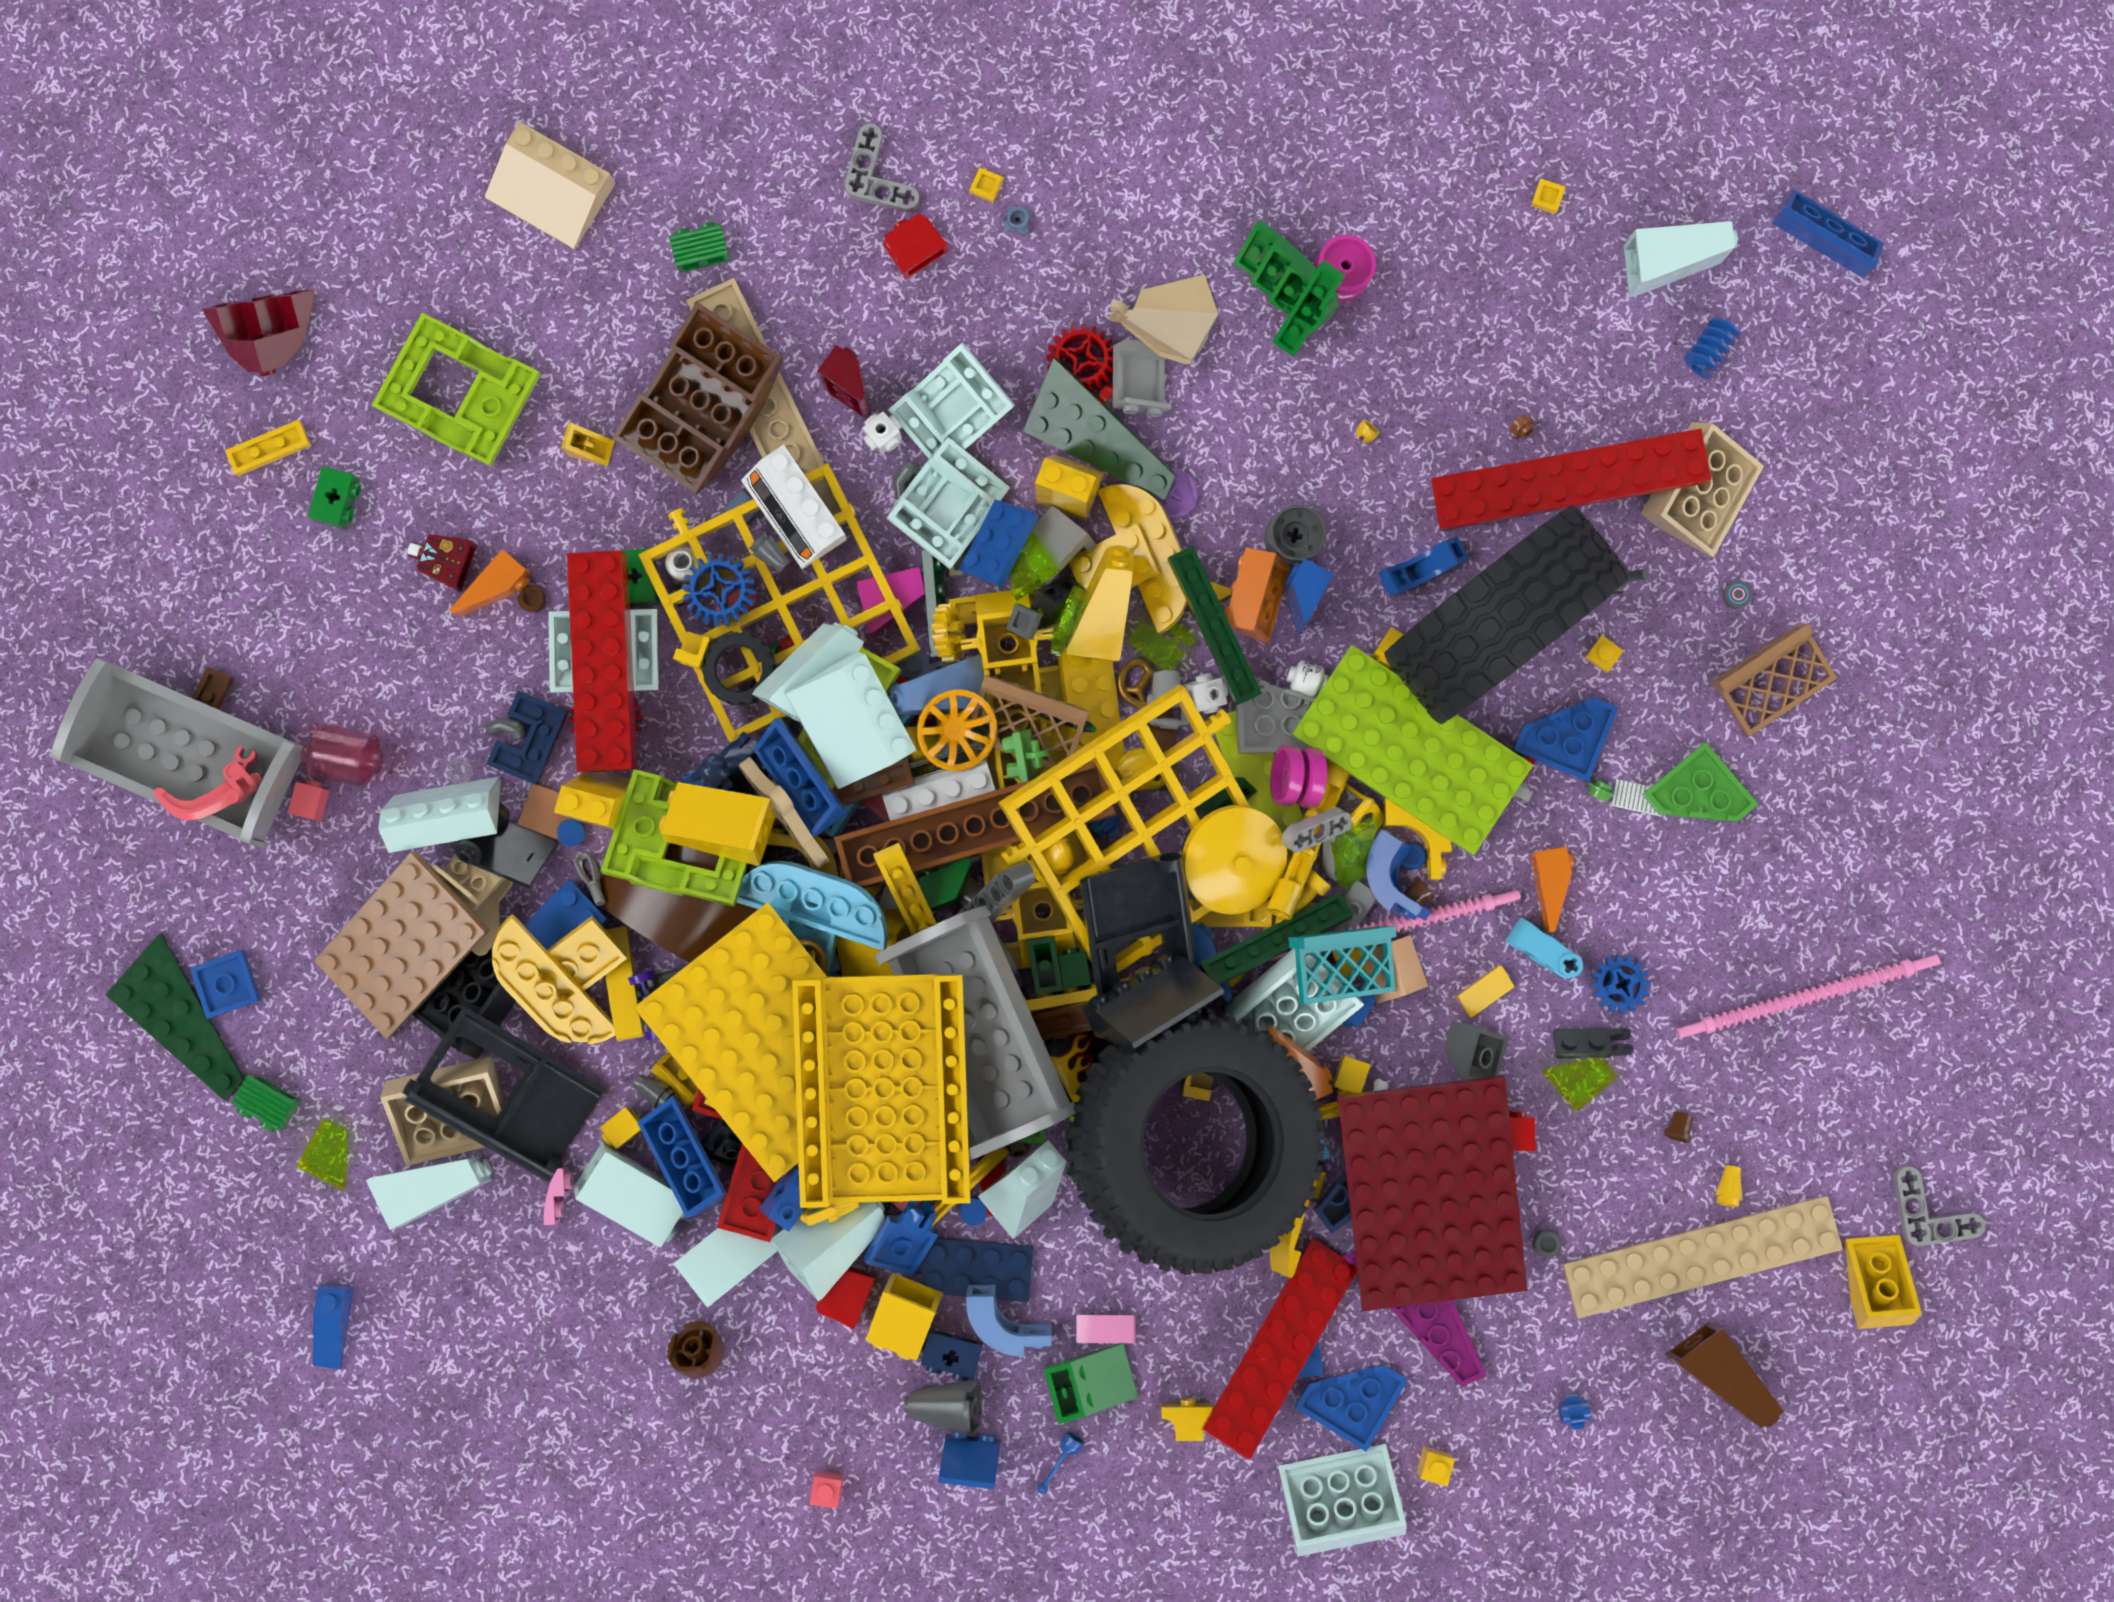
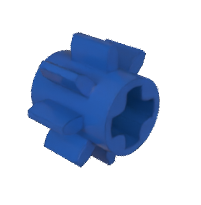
(1106, 827)
(1574, 1411)

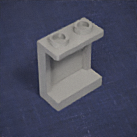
(1138, 379)
(1061, 538)

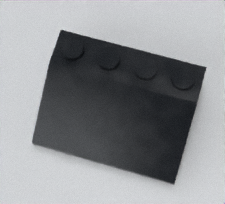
(468, 985)
(1150, 1001)

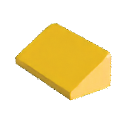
(1484, 991)
(672, 1074)

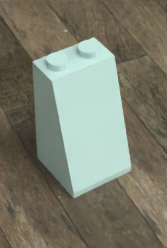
(1674, 252)
(820, 651)
(1025, 1189)
(418, 1191)
(629, 1195)
(825, 1250)
(722, 1262)

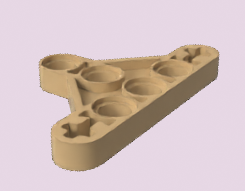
(784, 812)

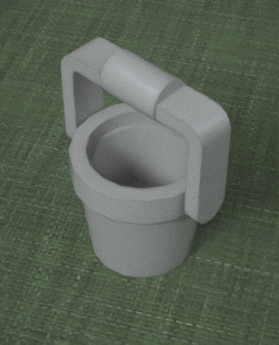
(1162, 683)

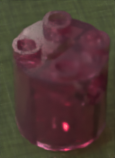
(342, 754)

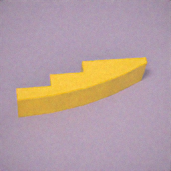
(621, 994)

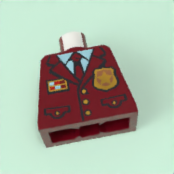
(444, 559)

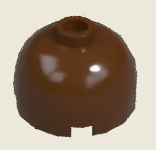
(696, 1350)

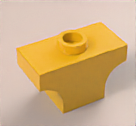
(1187, 1418)

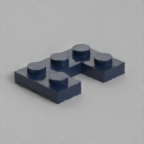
(545, 729)

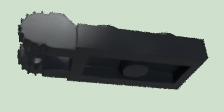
(1591, 1043)

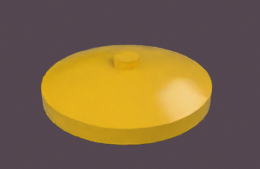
(1234, 859)

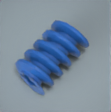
(1709, 345)

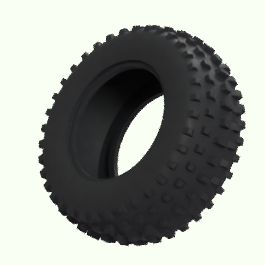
(1277, 1160)

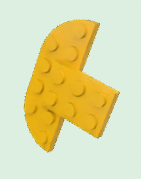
(1146, 529)
(554, 980)

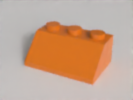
(1257, 594)

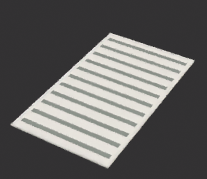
(1630, 797)

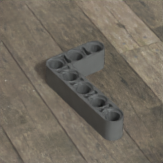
(1001, 893)

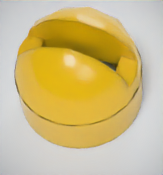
(1367, 430)

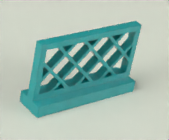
(1340, 940)

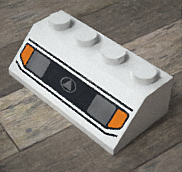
(793, 507)
(939, 786)

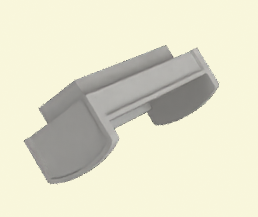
(162, 739)
(1007, 1064)

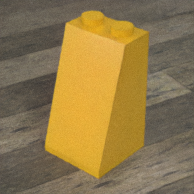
(1067, 486)
(1103, 621)
(593, 798)
(718, 822)

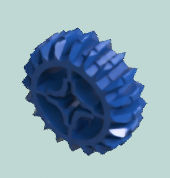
(706, 592)

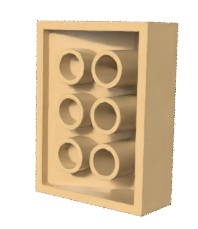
(548, 185)
(1706, 511)
(426, 1138)

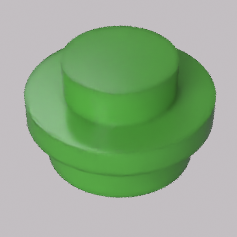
(1600, 790)

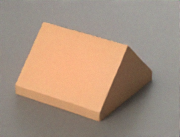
(1407, 970)

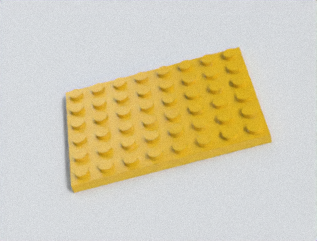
(734, 1032)

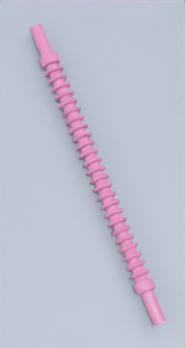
(1486, 902)
(1905, 968)

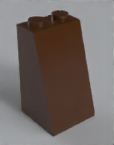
(1721, 1368)

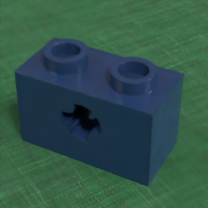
(941, 1343)

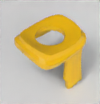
(1368, 805)

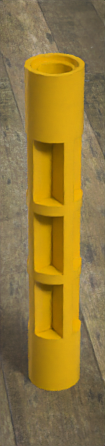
(1298, 866)

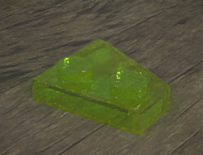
(1031, 567)
(1066, 622)
(1352, 852)
(1580, 1080)
(327, 1154)

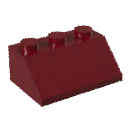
(844, 380)

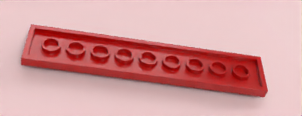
(1571, 478)

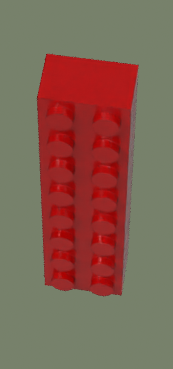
(602, 661)

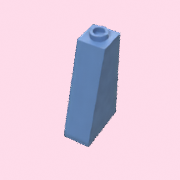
(913, 695)

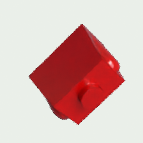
(914, 244)
(847, 1297)

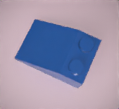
(564, 913)
(970, 1460)

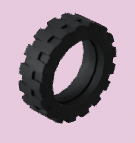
(713, 655)

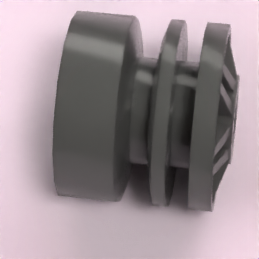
(1307, 527)

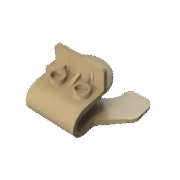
(480, 892)

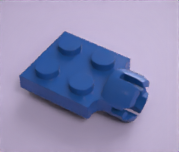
(904, 1239)

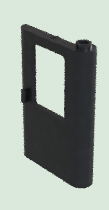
(1134, 904)
(536, 1117)

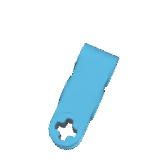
(1543, 949)

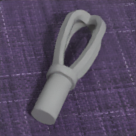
(593, 886)

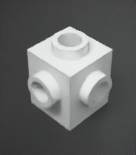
(882, 442)
(1207, 693)

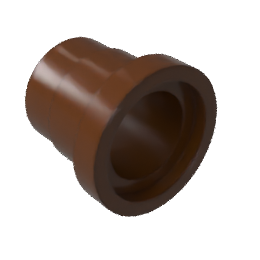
(1419, 891)
(1679, 1127)

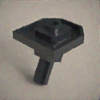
(722, 1144)

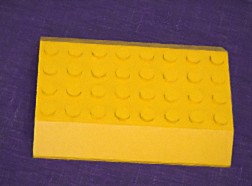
(881, 1089)

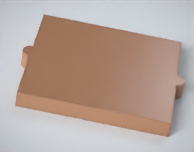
(539, 811)

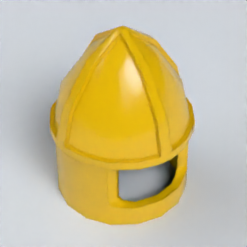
(1133, 761)
(1059, 858)

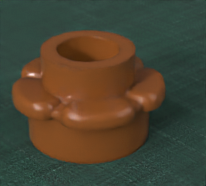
(1522, 427)

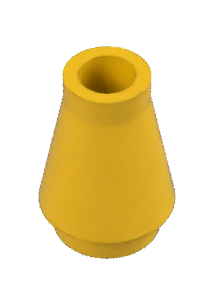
(1729, 1188)

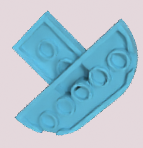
(816, 905)

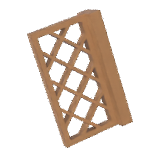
(1767, 657)
(1035, 701)

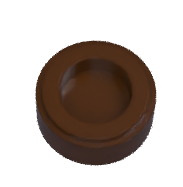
(532, 599)

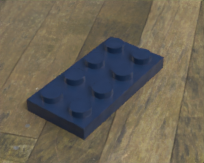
(960, 1263)

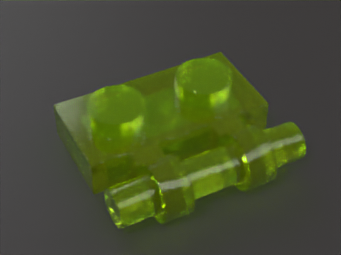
(1158, 648)

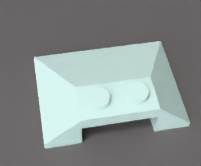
(952, 402)
(947, 502)
(644, 650)

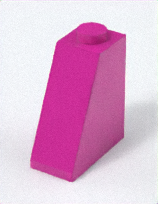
(905, 585)

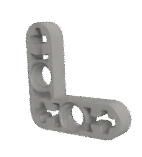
(870, 183)
(1333, 825)
(1929, 1225)

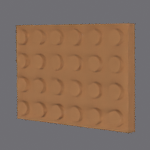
(401, 944)

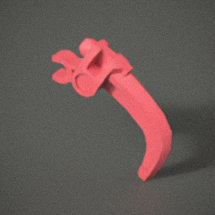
(234, 790)

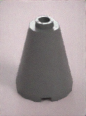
(947, 1406)

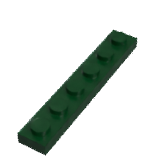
(1214, 625)
(1275, 940)

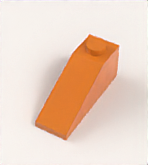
(497, 581)
(1552, 879)
(1316, 1074)

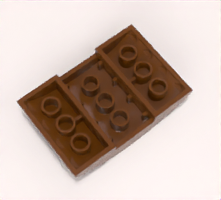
(700, 400)
(674, 922)

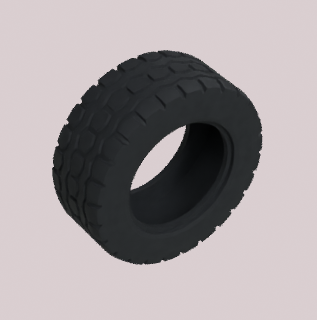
(1507, 614)

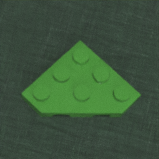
(1701, 790)

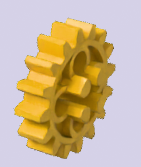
(947, 620)

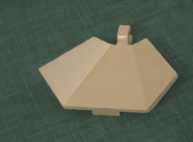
(1171, 317)

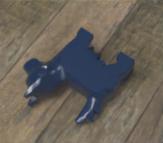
(724, 767)

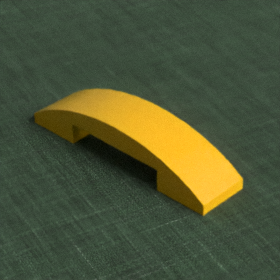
(1254, 918)
(1284, 1256)

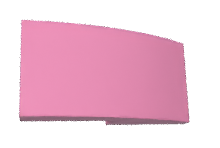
(559, 1186)
(1106, 1329)

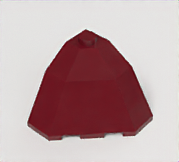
(263, 331)

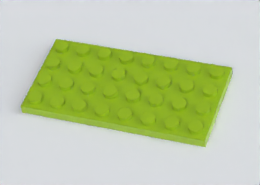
(1387, 740)

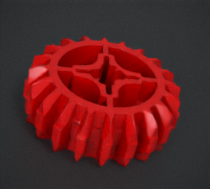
(1091, 364)

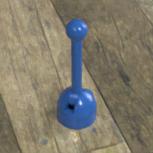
(1070, 1446)

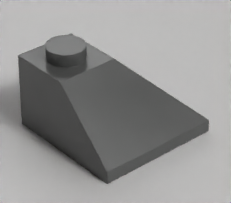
(1475, 1050)

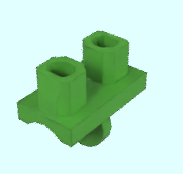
(1027, 755)

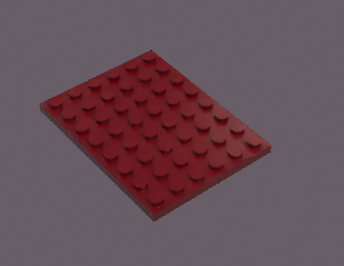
(1432, 1192)

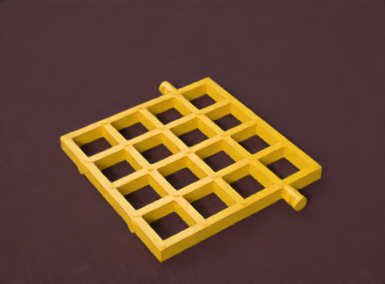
(779, 602)
(1118, 792)

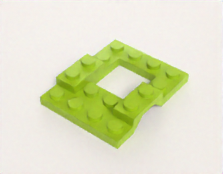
(488, 407)
(639, 849)

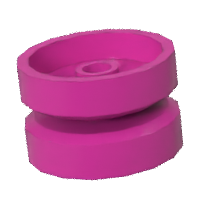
(1352, 258)
(1298, 776)

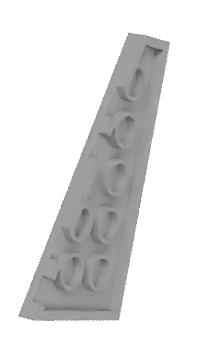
(1270, 719)

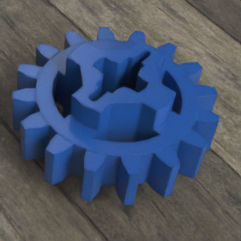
(1625, 995)

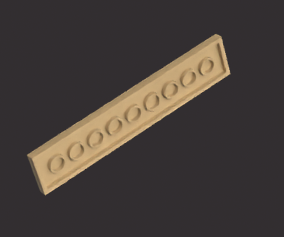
(779, 418)
(1702, 1256)

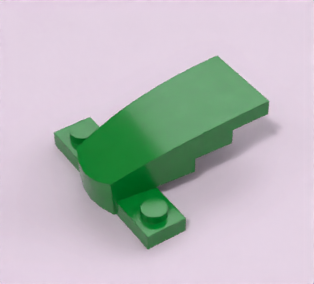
(1292, 284)

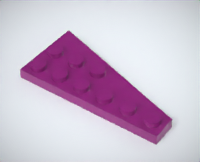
(1442, 1334)

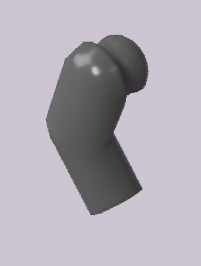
(902, 476)
(508, 725)

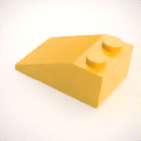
(1880, 1282)

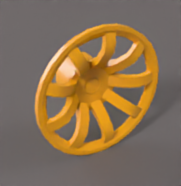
(955, 729)

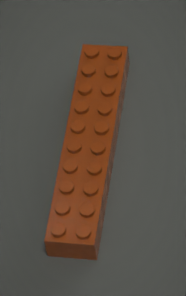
(963, 828)

